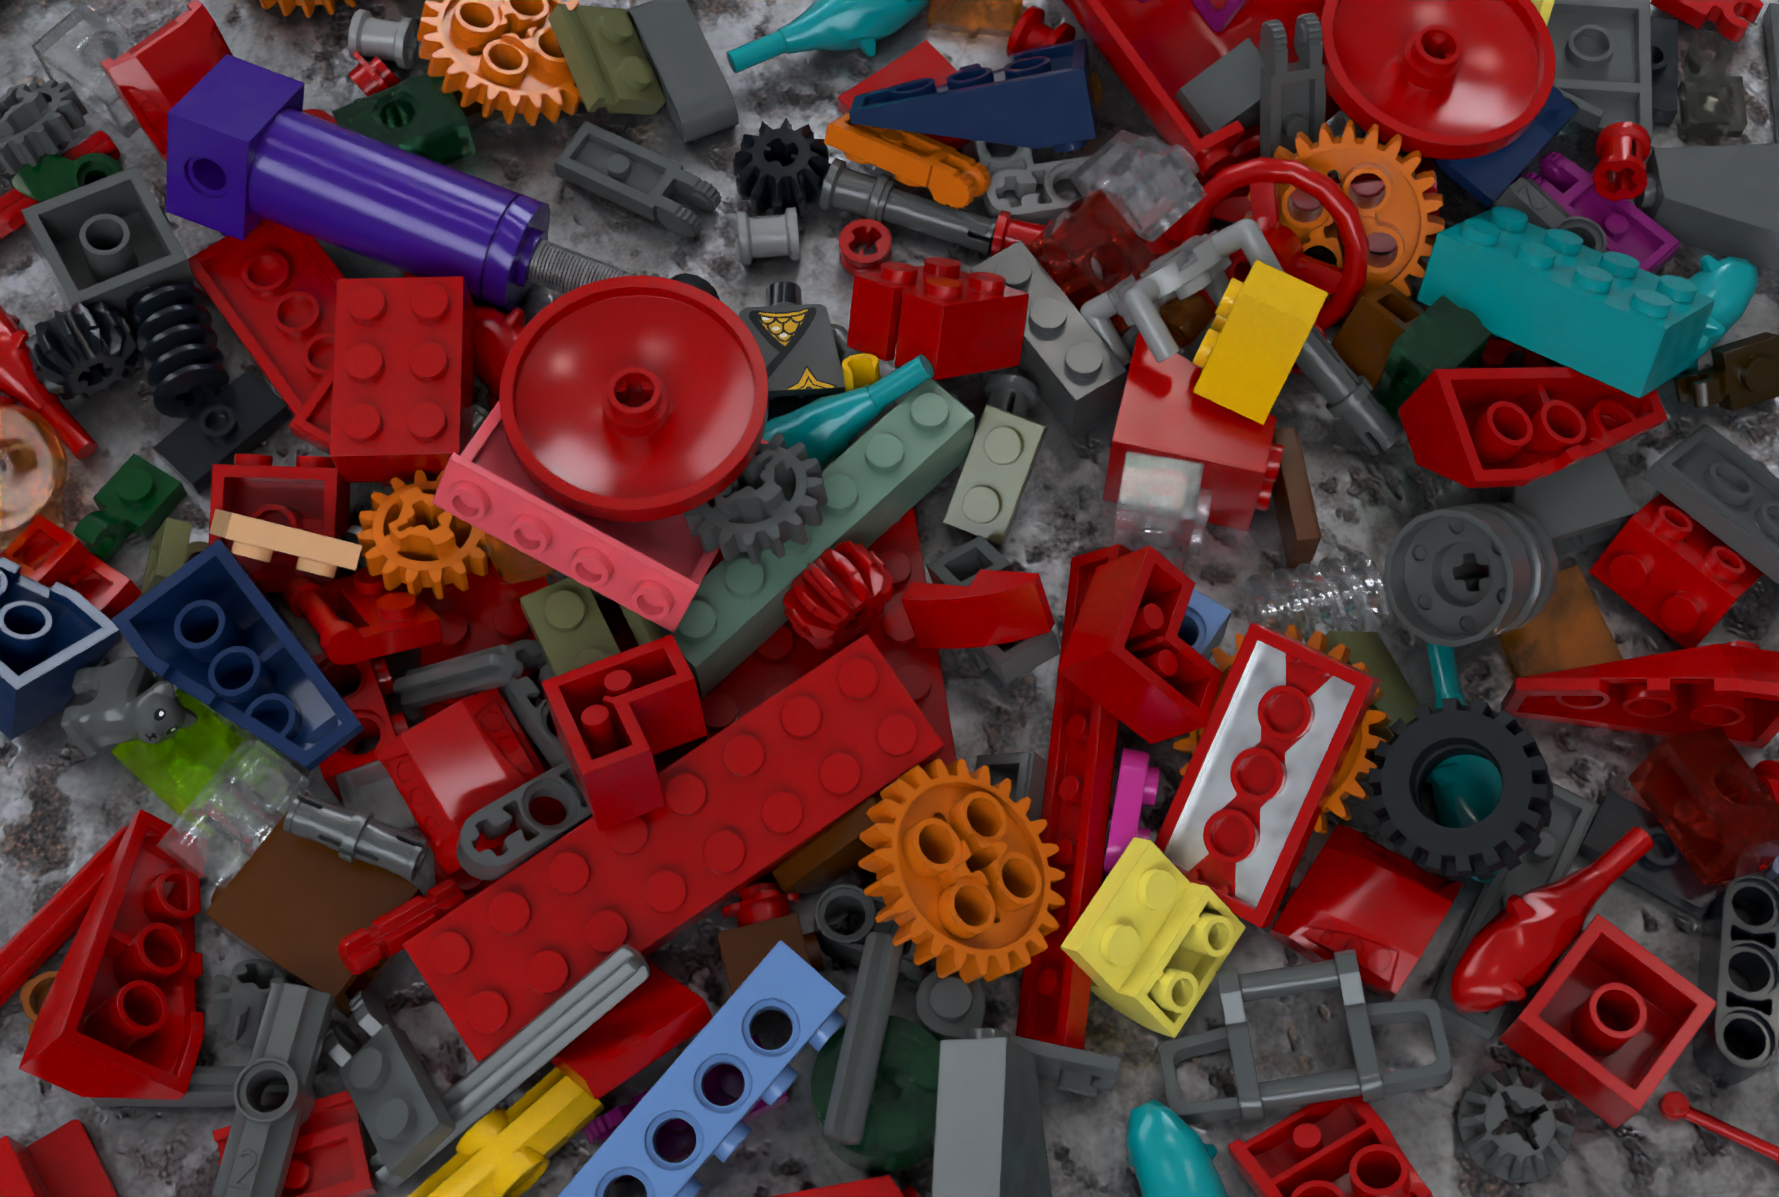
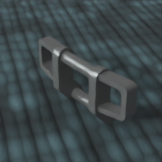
(1361, 1080)

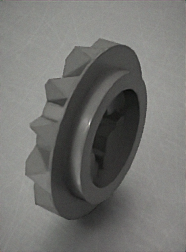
(1509, 1155)

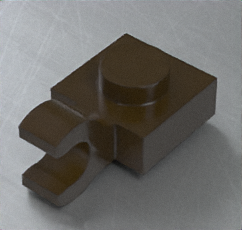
(1740, 374)

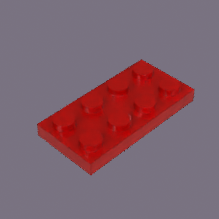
(277, 301)

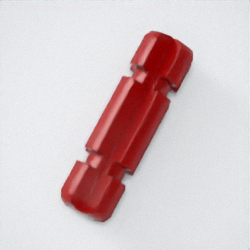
(388, 932)

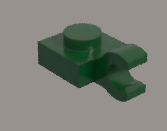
(132, 500)

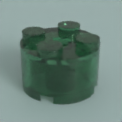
(894, 1131)

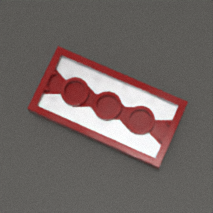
(1264, 770)

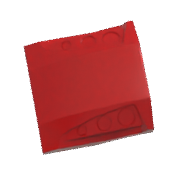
(165, 68)
(460, 766)
(1365, 902)
(1328, 1152)

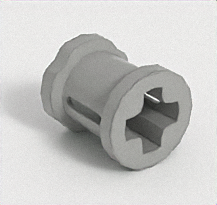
(383, 38)
(768, 236)

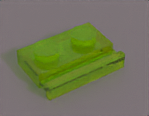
(184, 763)

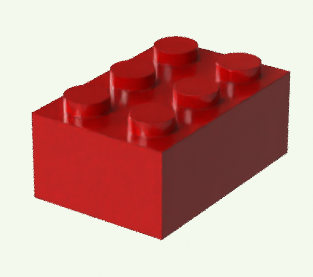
(401, 376)

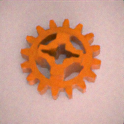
(424, 541)

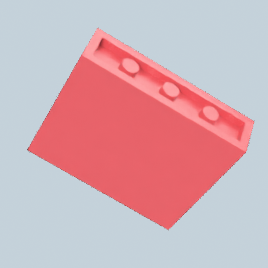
(637, 564)

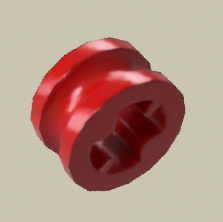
(869, 232)

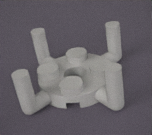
(1180, 272)

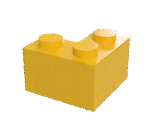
(1256, 340)

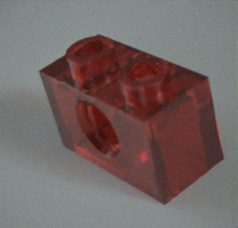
(1086, 231)
(1710, 805)

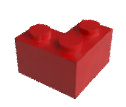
(1130, 652)
(617, 718)

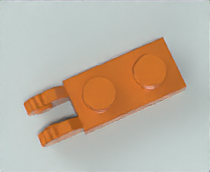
(912, 160)

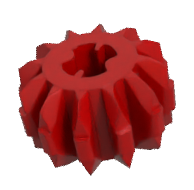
(838, 596)

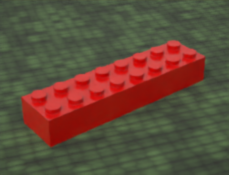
(726, 823)

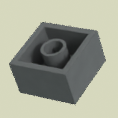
(107, 242)

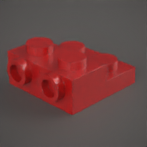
(299, 497)

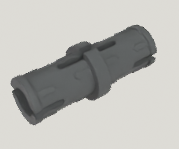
(356, 835)

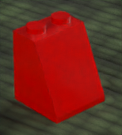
(1171, 421)

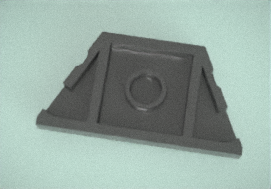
(1604, 60)

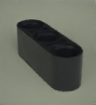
(1754, 951)

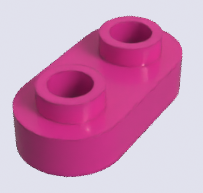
(1134, 787)

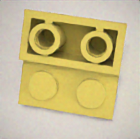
(1152, 939)

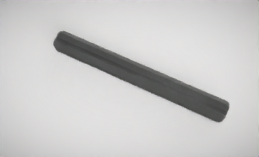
(535, 1045)

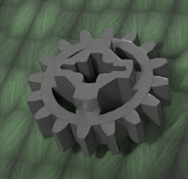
(37, 122)
(759, 505)

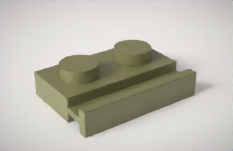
(606, 59)

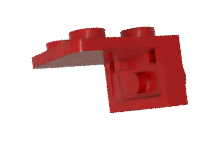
(1674, 571)

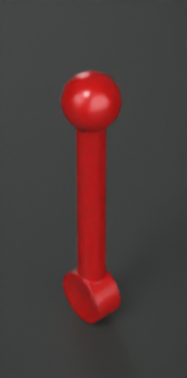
(1676, 1106)

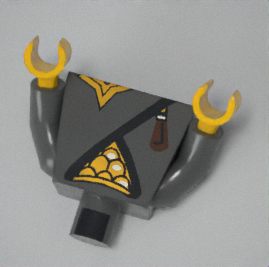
(804, 351)

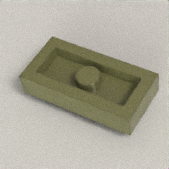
(995, 474)

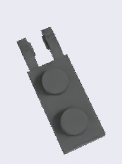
(1291, 92)
(635, 178)
(389, 1087)

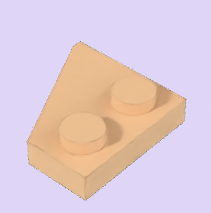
(259, 538)

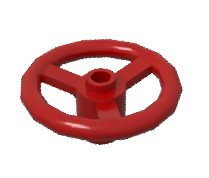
(1263, 176)

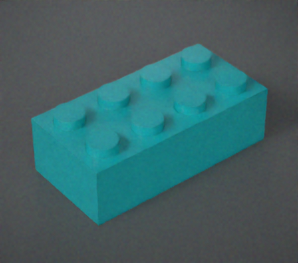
(1568, 299)

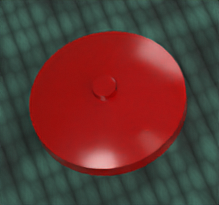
(1439, 71)
(634, 398)

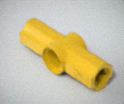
(513, 1146)

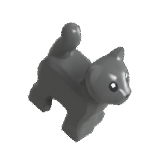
(125, 706)

